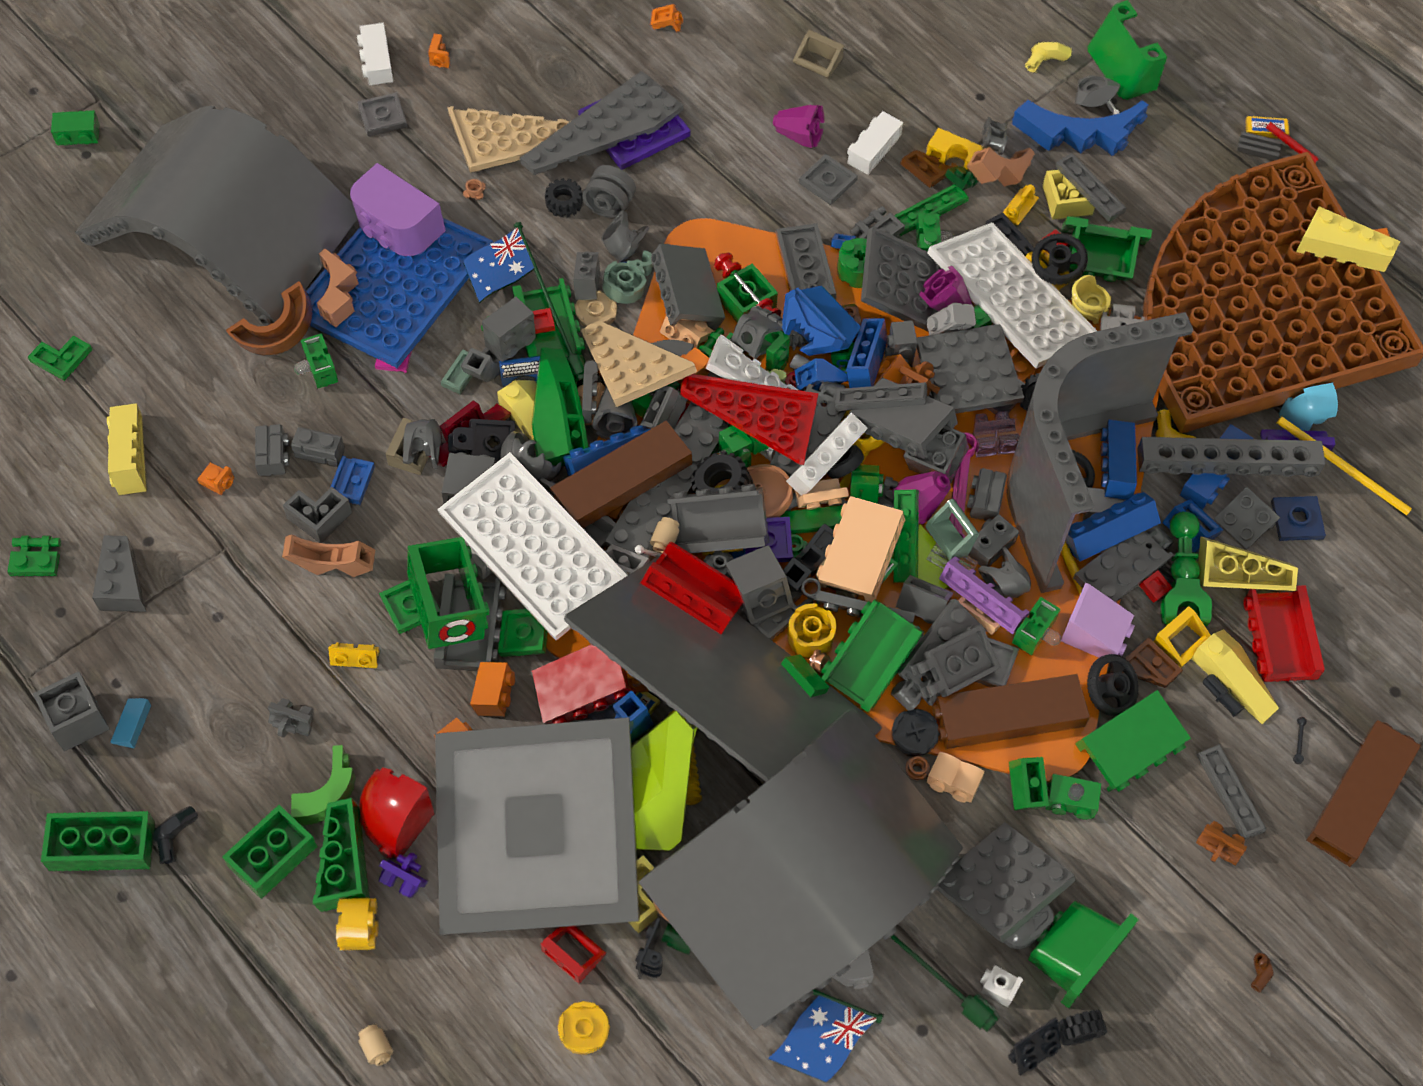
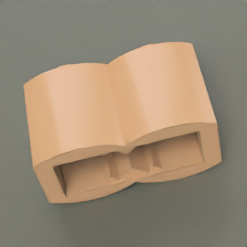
(955, 777)

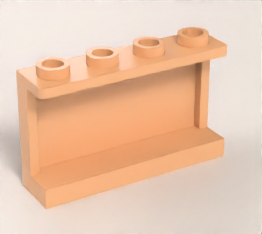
(861, 547)

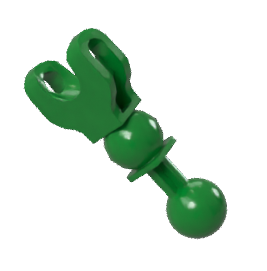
(1185, 572)

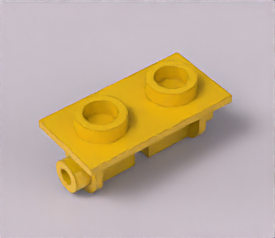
(1021, 204)
(346, 655)

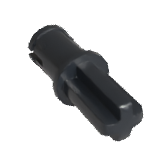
(1223, 695)

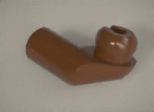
(1264, 972)

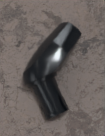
(169, 829)

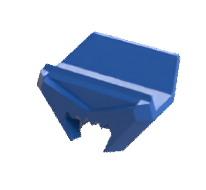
(819, 320)

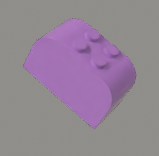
(396, 212)

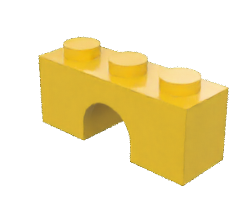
(947, 145)

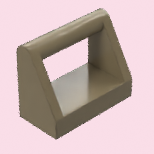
(821, 46)
(395, 452)

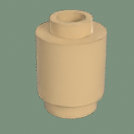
(665, 531)
(375, 1045)

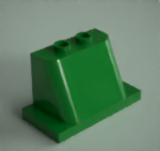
(1109, 250)
(1078, 947)

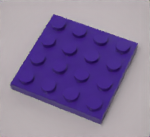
(633, 151)

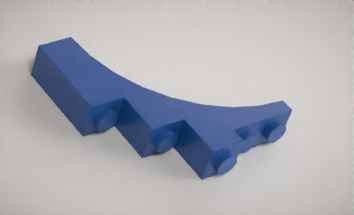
(1079, 133)

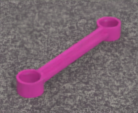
(961, 481)

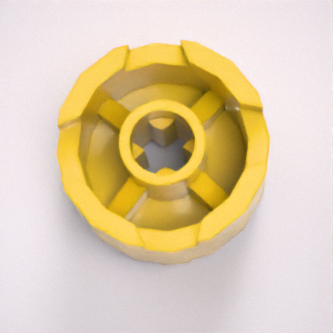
(811, 630)
(357, 924)

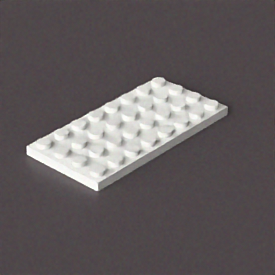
(1011, 293)
(530, 543)

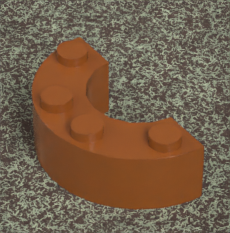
(281, 334)

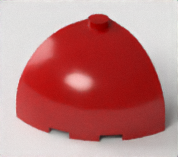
(394, 811)

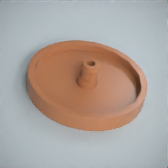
(776, 490)

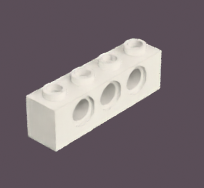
(827, 454)

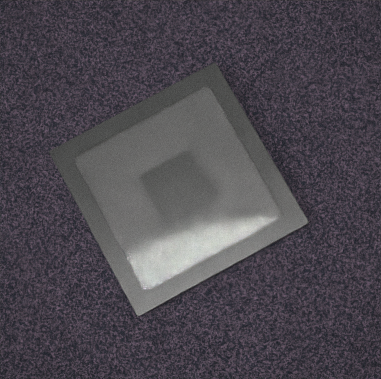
(536, 827)

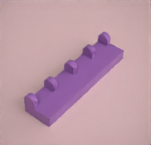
(983, 595)

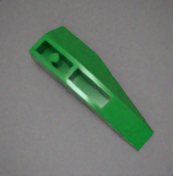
(557, 409)

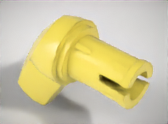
(1047, 51)

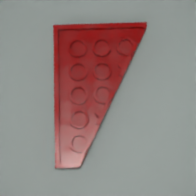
(767, 413)

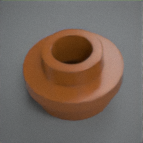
(920, 762)

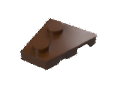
(925, 167)
(1153, 664)

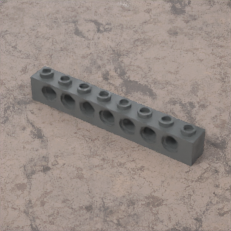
(1240, 450)

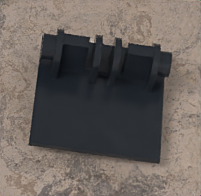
(650, 961)
(1036, 1047)

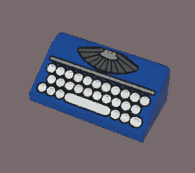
(519, 369)

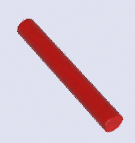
(1288, 140)

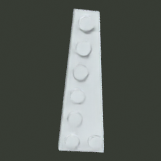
(732, 364)

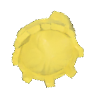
(1090, 298)

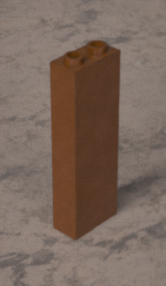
(622, 474)
(1011, 711)
(1363, 793)

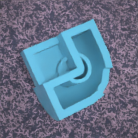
(1311, 407)

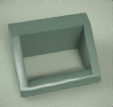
(947, 535)

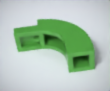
(311, 807)

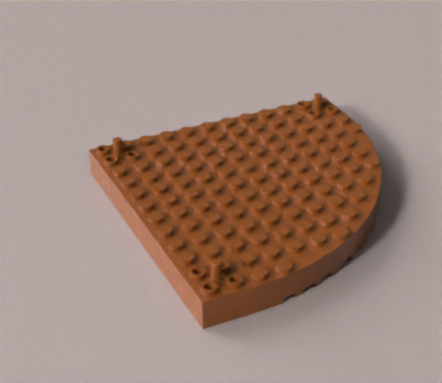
(1260, 309)

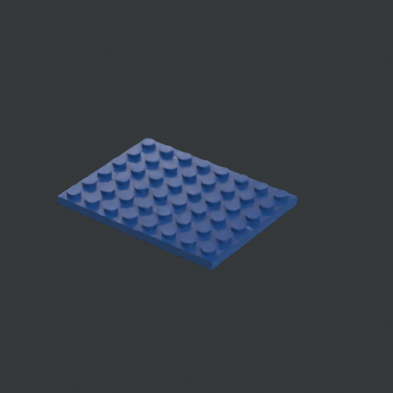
(397, 293)

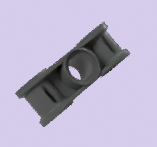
(994, 135)

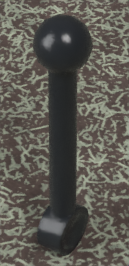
(1298, 758)

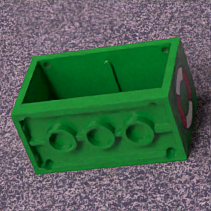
(441, 557)

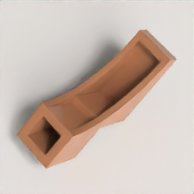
(990, 166)
(336, 302)
(319, 558)

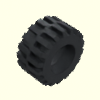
(718, 469)

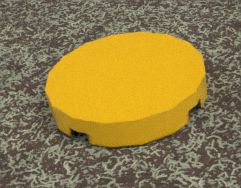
(583, 1028)

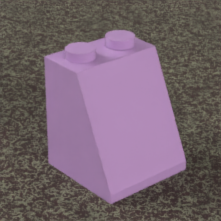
(1098, 624)

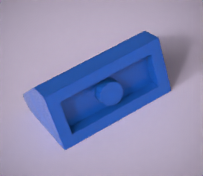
(817, 372)
(1215, 529)

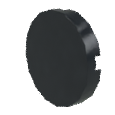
(915, 732)

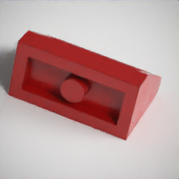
(564, 961)

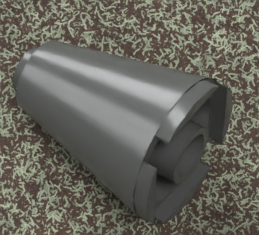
(613, 419)

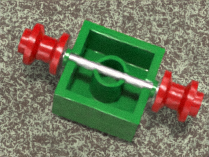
(744, 288)

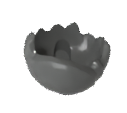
(526, 455)

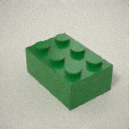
(270, 851)

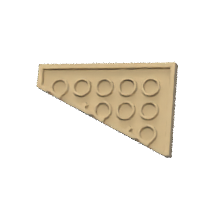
(498, 139)
(631, 364)

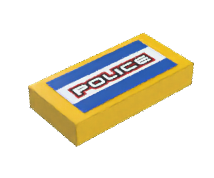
(1257, 125)

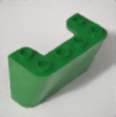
(1121, 57)

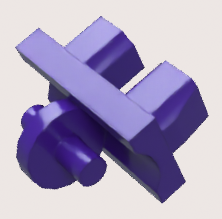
(392, 871)

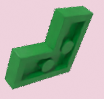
(60, 362)

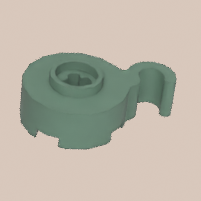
(627, 281)

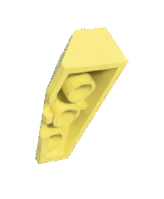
(519, 399)
(1232, 667)

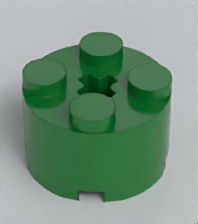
(851, 262)

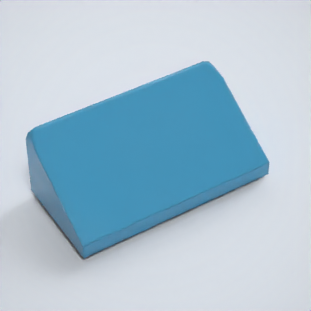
(131, 722)

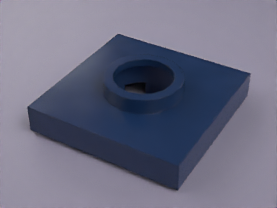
(1291, 529)

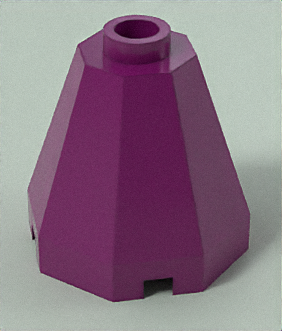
(801, 124)
(944, 289)
(932, 491)

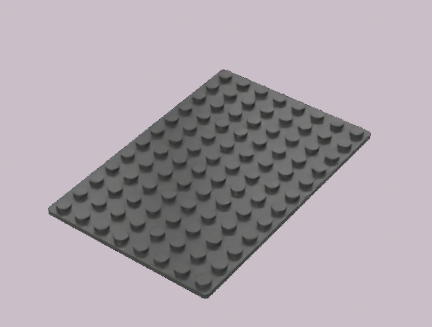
(719, 682)

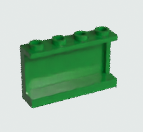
(565, 310)
(871, 654)
(1135, 741)

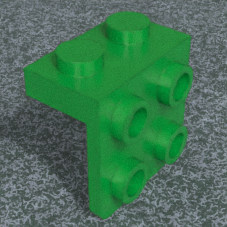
(778, 352)

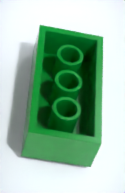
(98, 841)

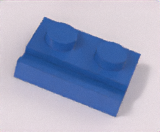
(353, 478)

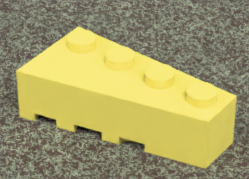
(1347, 241)
(126, 449)
(1239, 568)

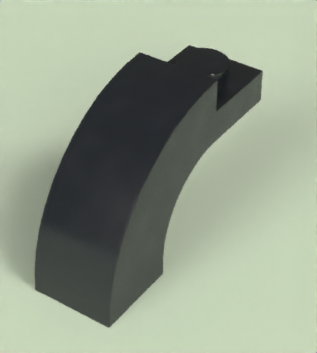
(810, 558)

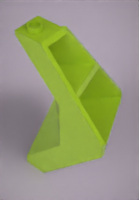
(661, 782)

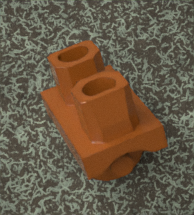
(923, 374)
(1220, 844)

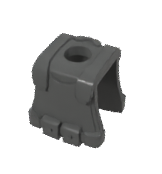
(752, 330)

